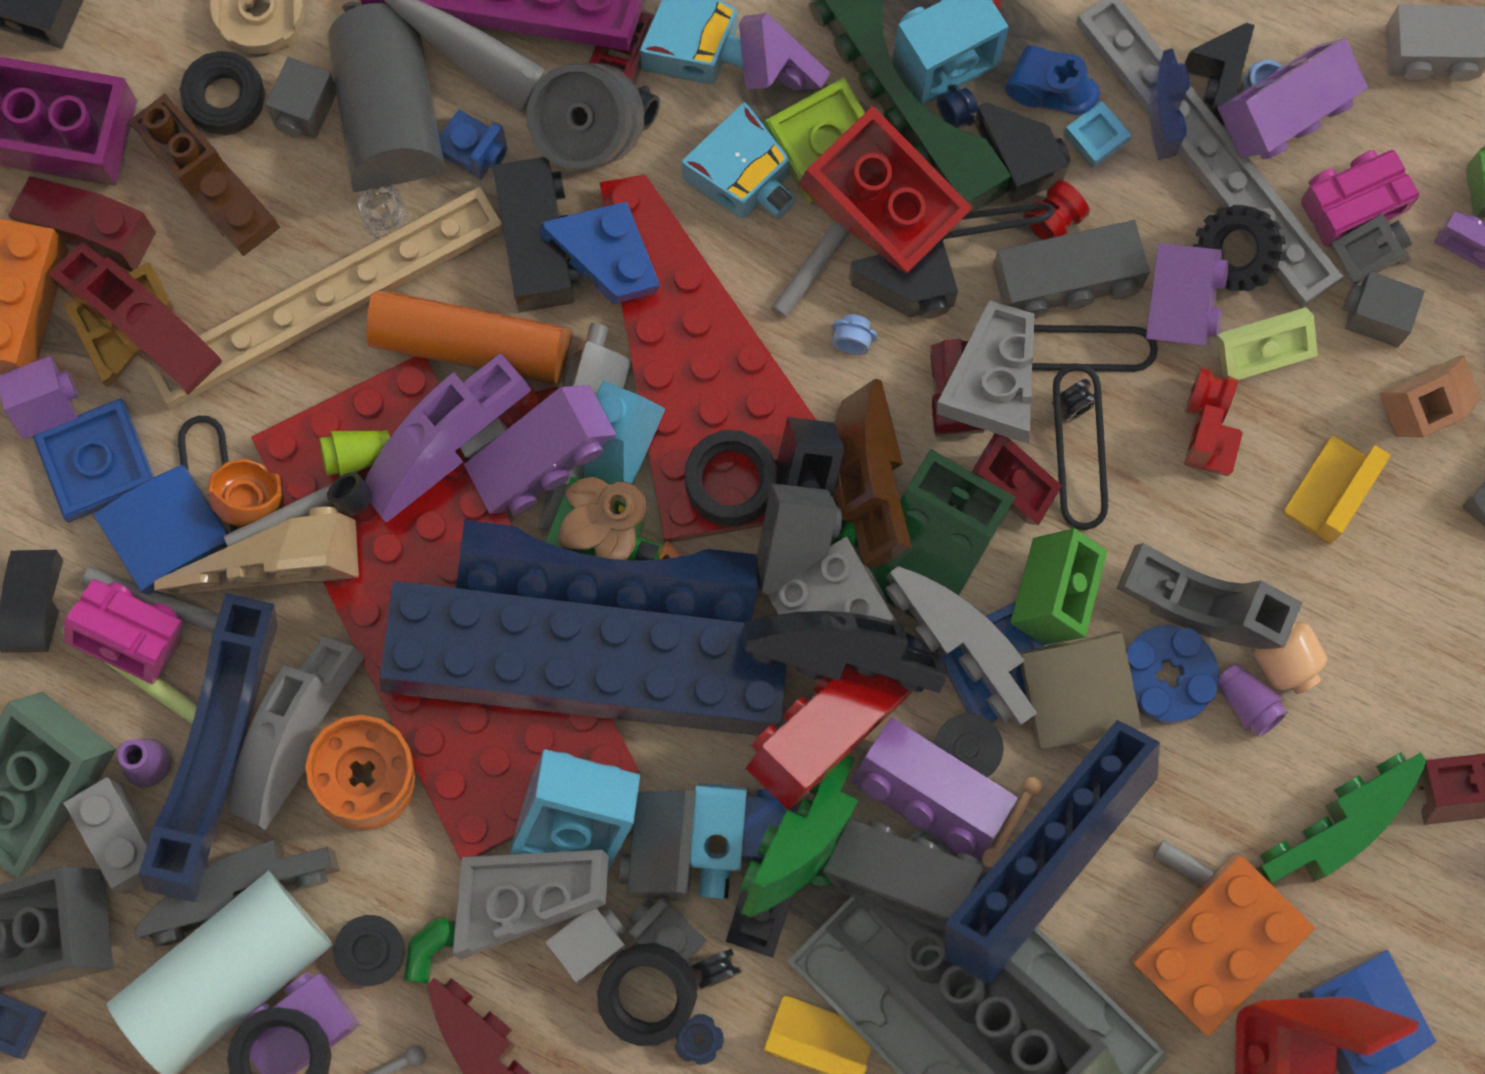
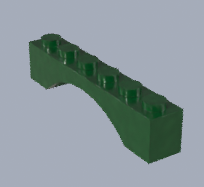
(957, 156)

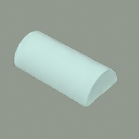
(218, 975)

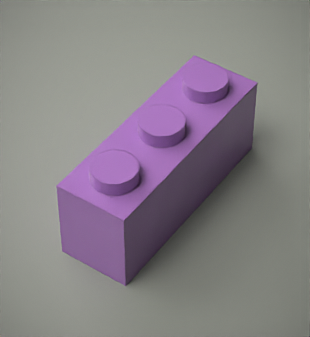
(1293, 99)
(540, 450)
(933, 789)

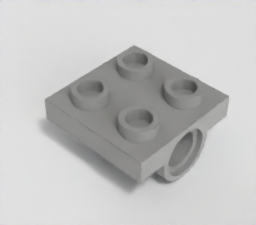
(834, 584)

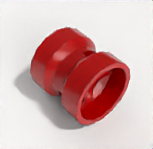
(1069, 210)

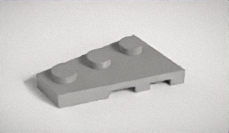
(994, 375)
(524, 893)

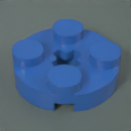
(1196, 664)

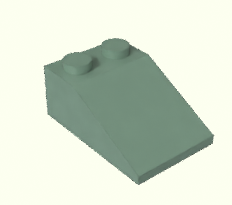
(42, 764)

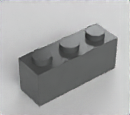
(1072, 269)
(902, 873)

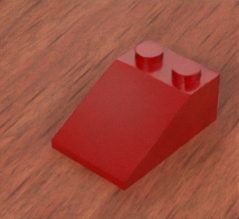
(884, 192)

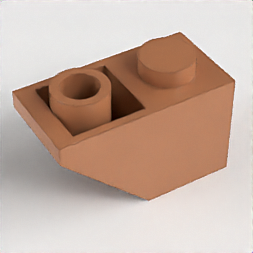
(1431, 399)

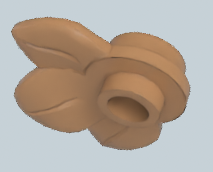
(595, 520)

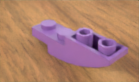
(442, 422)

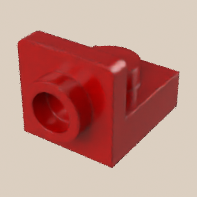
(1213, 445)

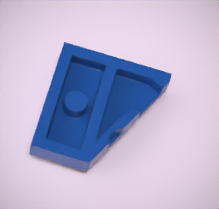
(607, 250)

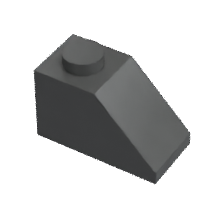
(794, 533)

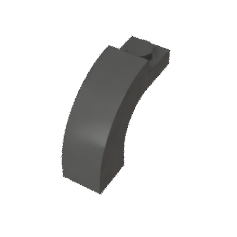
(1223, 610)

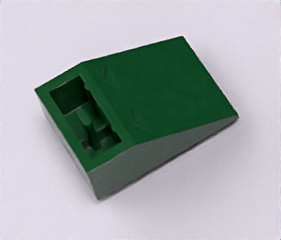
(948, 522)

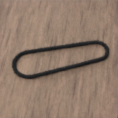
(1003, 225)

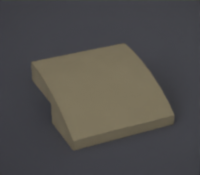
(1079, 689)

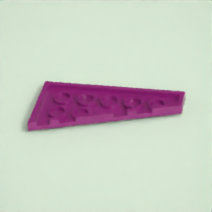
(581, 21)

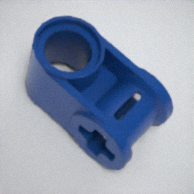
(1052, 82)

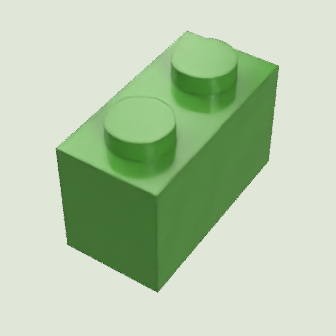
(1059, 587)

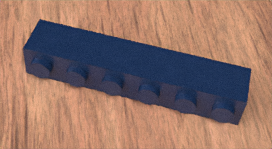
(1051, 852)

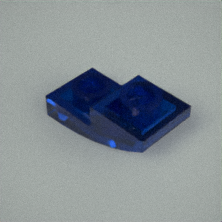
(1166, 97)

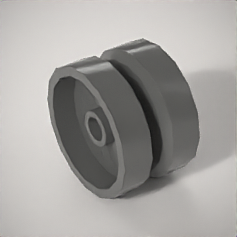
(580, 138)

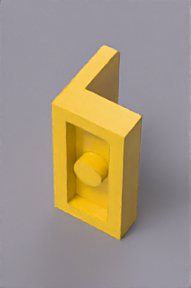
(1335, 488)
(816, 1039)

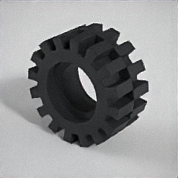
(1267, 238)

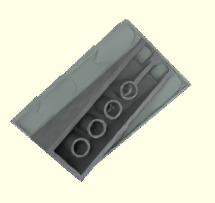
(934, 1018)

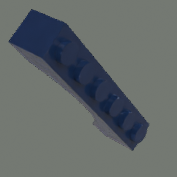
(695, 585)
(194, 805)

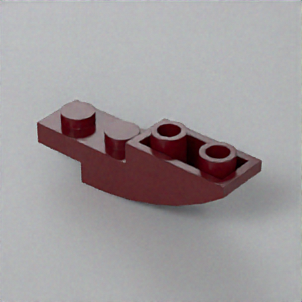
(136, 317)
(473, 1040)

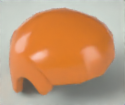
(243, 492)

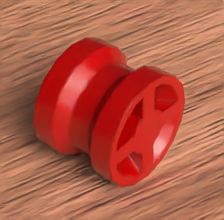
(1211, 391)

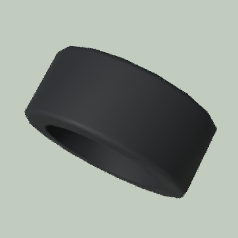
(734, 442)
(273, 1017)
(636, 1030)

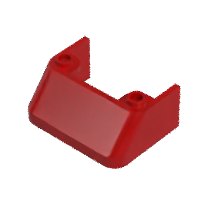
(1305, 1034)

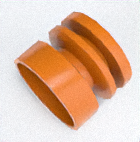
(361, 744)

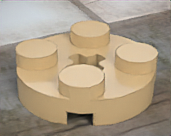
(262, 33)

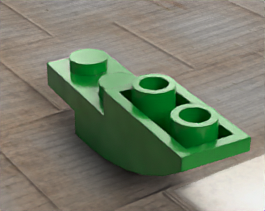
(1359, 818)
(800, 843)

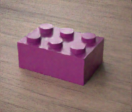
(63, 120)

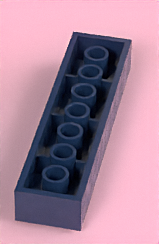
(577, 660)

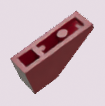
(88, 217)

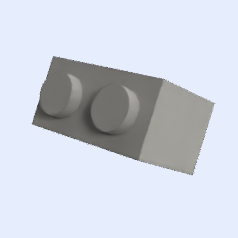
(1436, 42)
(111, 832)

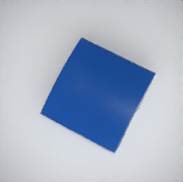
(162, 526)

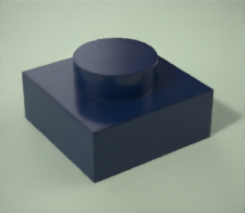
(18, 1025)

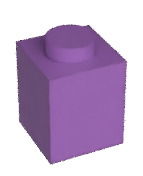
(38, 397)

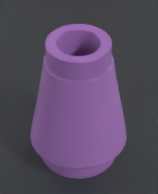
(1251, 700)
(152, 766)

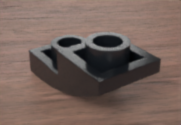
(26, 601)

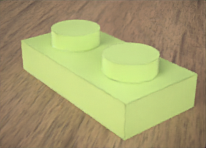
(1268, 344)

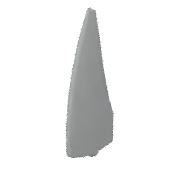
(479, 55)
(587, 365)

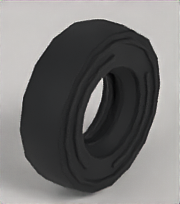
(217, 66)

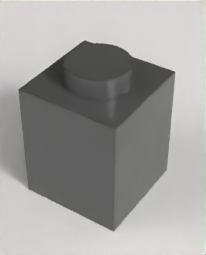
(301, 98)
(1382, 308)

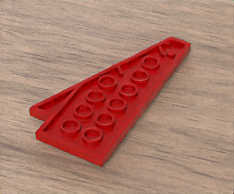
(701, 365)

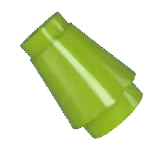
(351, 450)

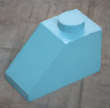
(635, 424)

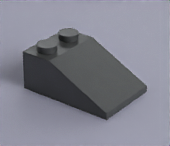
(53, 928)

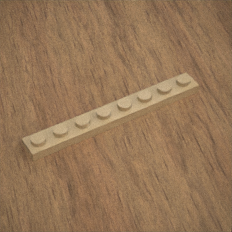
(341, 289)

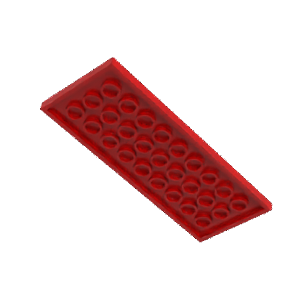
(466, 753)

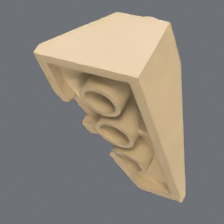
(286, 554)

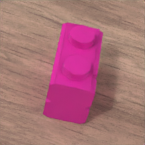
(1358, 194)
(123, 630)

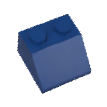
(1380, 985)

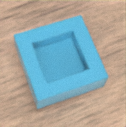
(1097, 134)

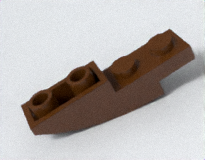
(204, 175)
(866, 478)

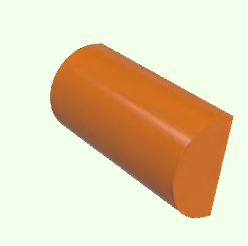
(466, 335)

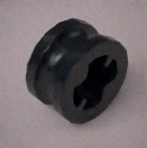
(1076, 400)
(716, 969)

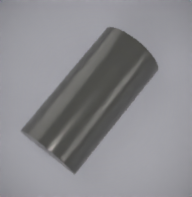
(384, 98)

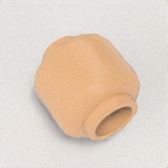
(1296, 663)

